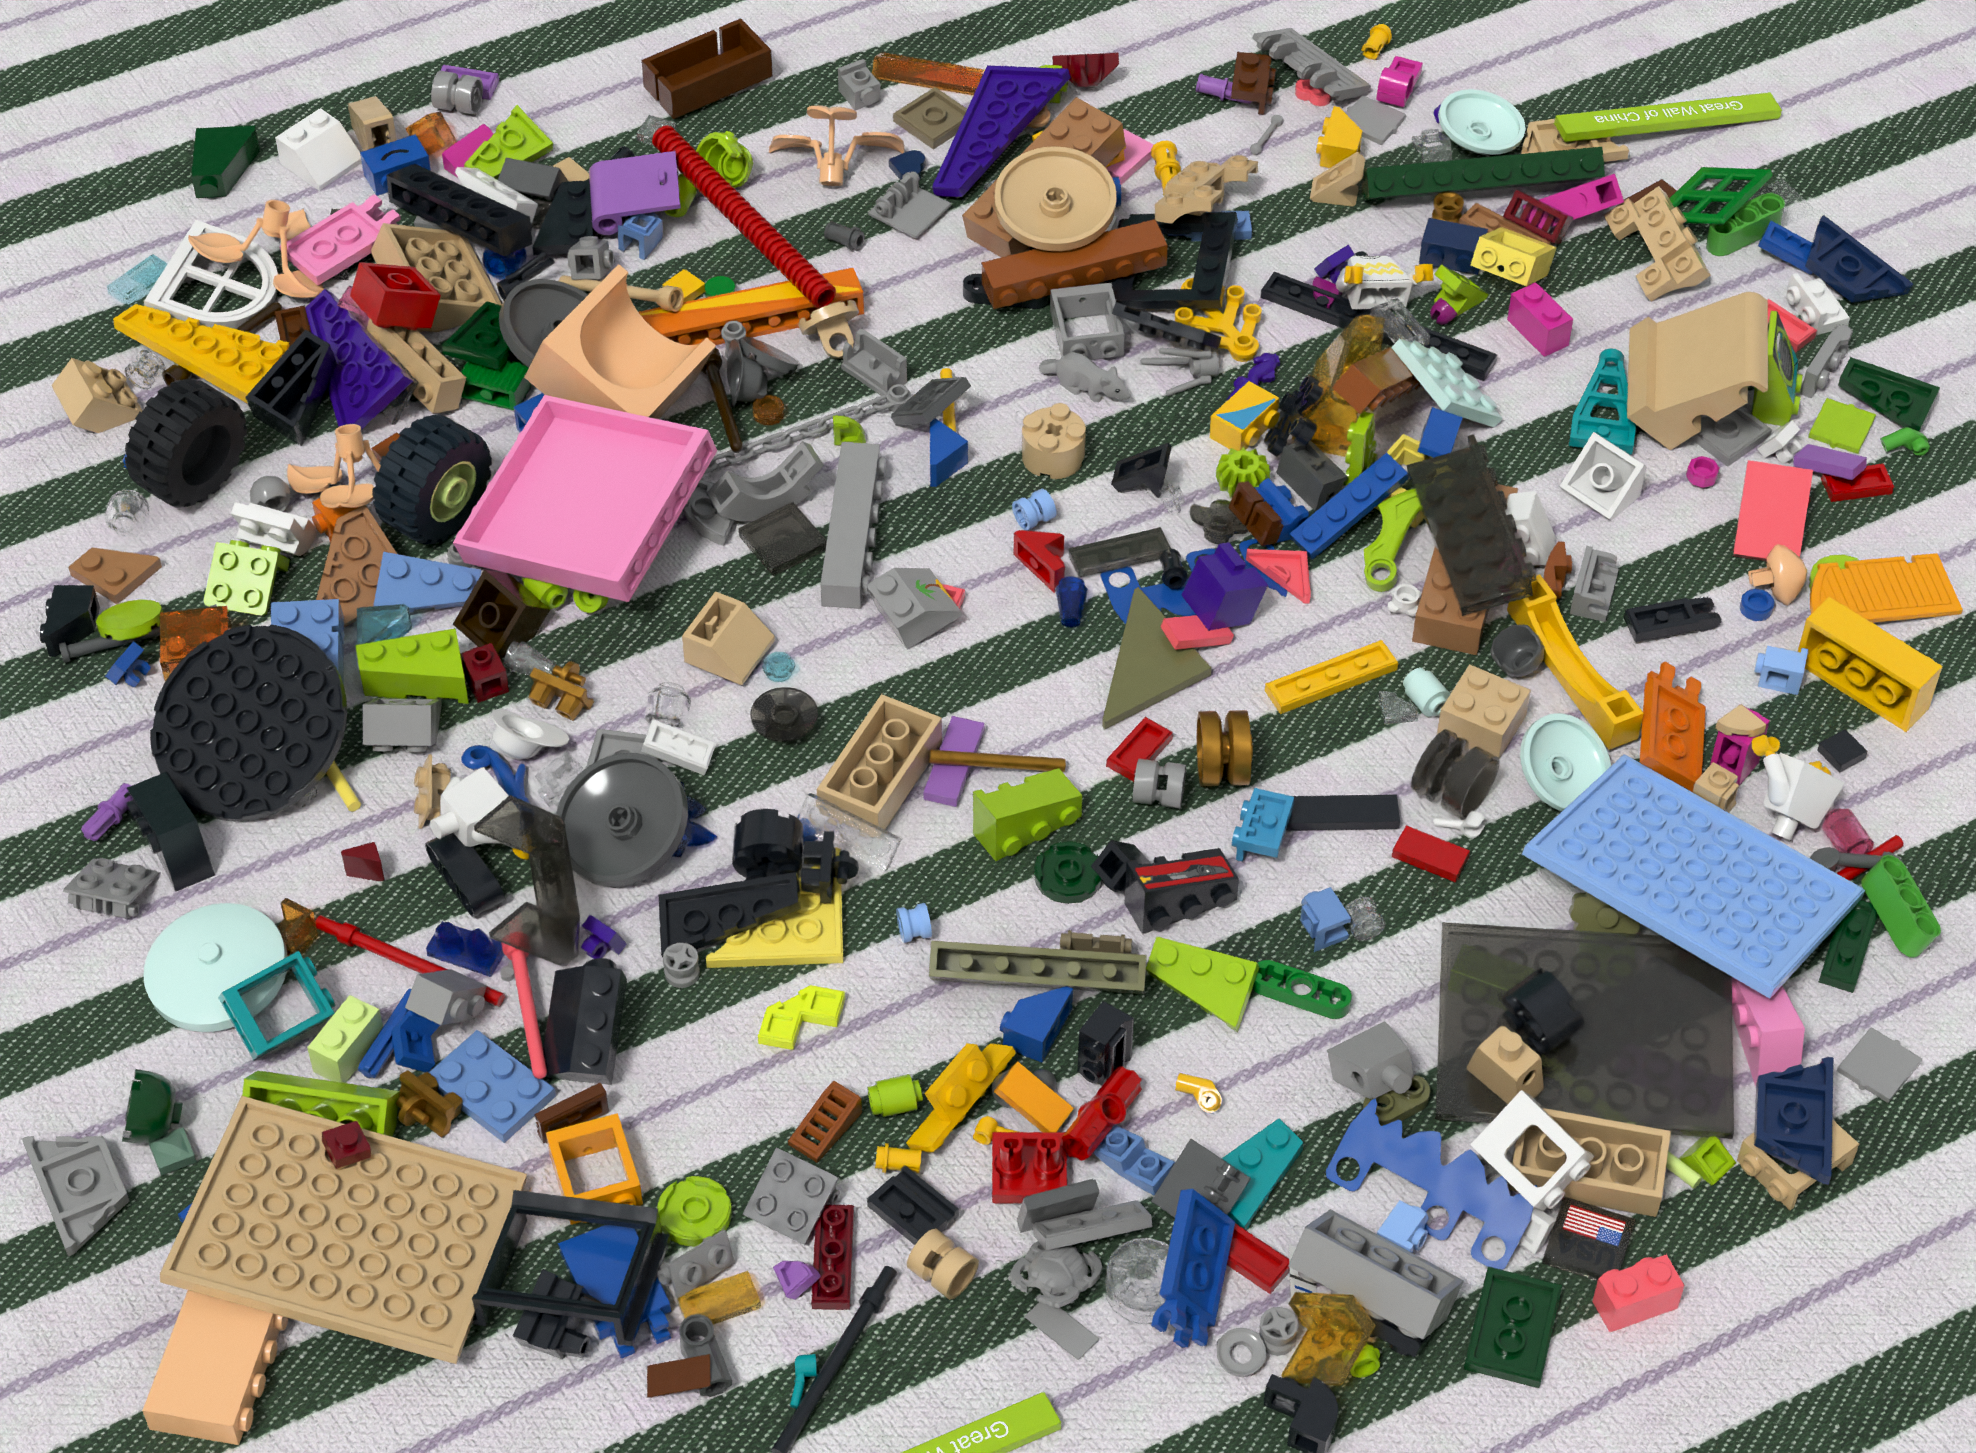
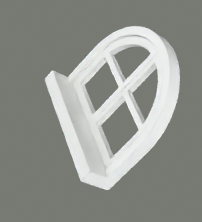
(182, 266)

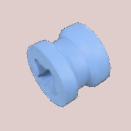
(914, 922)

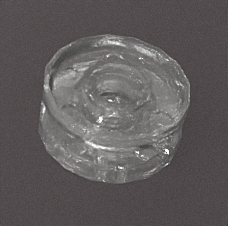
(1127, 1265)

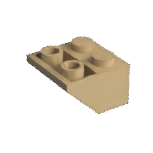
(95, 396)
(726, 639)

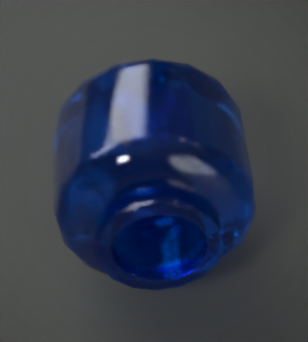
(501, 266)

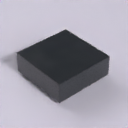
(1842, 750)

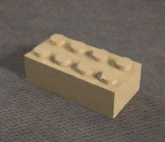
(882, 761)
(1625, 1166)

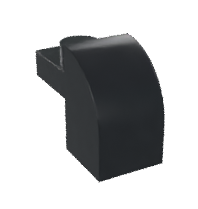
(1312, 1409)

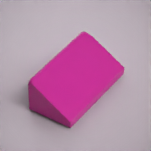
(463, 149)

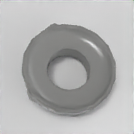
(1244, 1337)

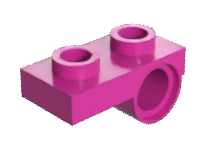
(1398, 81)

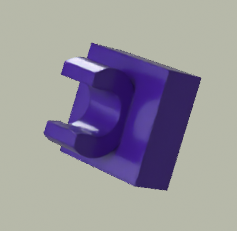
(1334, 263)
(600, 939)

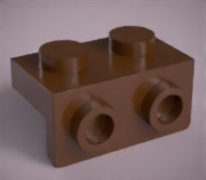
(1252, 79)

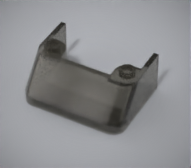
(553, 925)

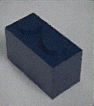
(1450, 245)

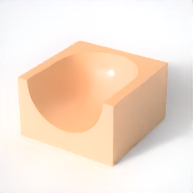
(614, 357)

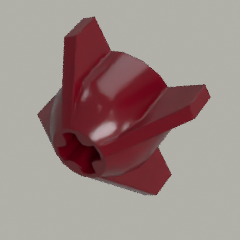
(1087, 68)

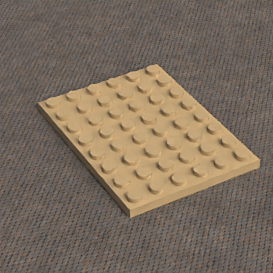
(354, 1249)

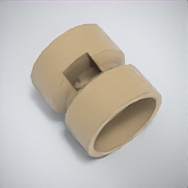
(944, 1265)

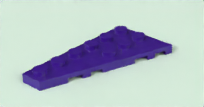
(364, 373)

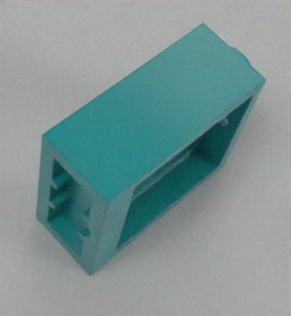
(245, 1023)

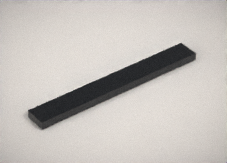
(1300, 298)

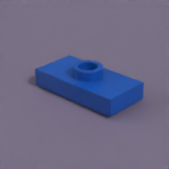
(1786, 245)

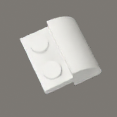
(273, 528)

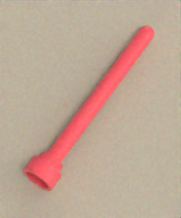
(527, 1009)

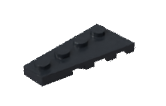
(724, 910)

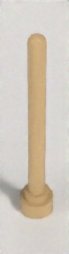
(668, 297)

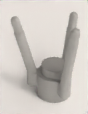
(1201, 363)

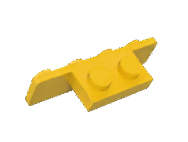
(958, 1090)

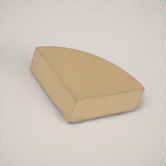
(1741, 722)

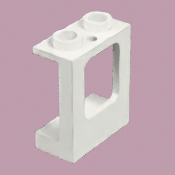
(1506, 1130)

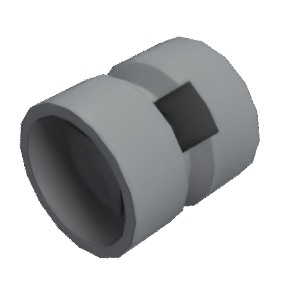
(455, 92)
(1147, 783)

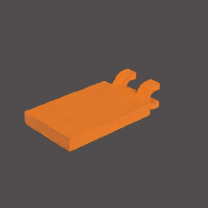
(1673, 727)

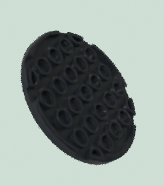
(249, 722)

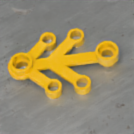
(1240, 345)

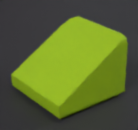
(1708, 1159)

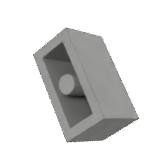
(446, 997)

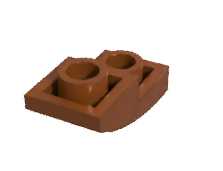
(1557, 567)

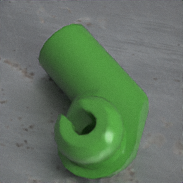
(1907, 438)

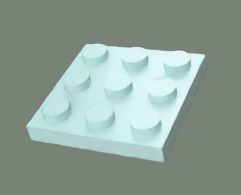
(1447, 382)

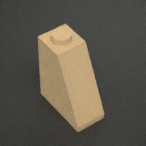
(371, 123)

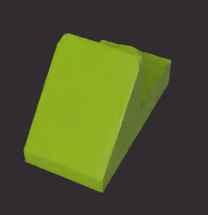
(1458, 290)

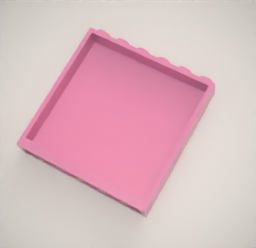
(586, 497)

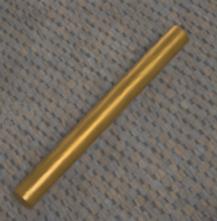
(996, 760)

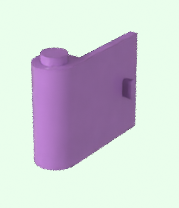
(632, 188)

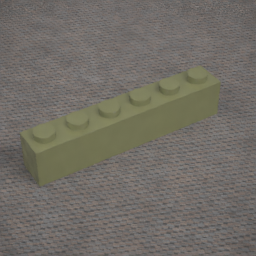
(1037, 967)

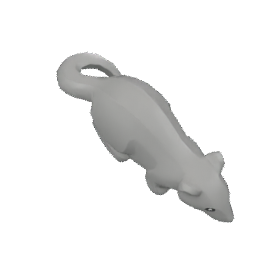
(1080, 373)

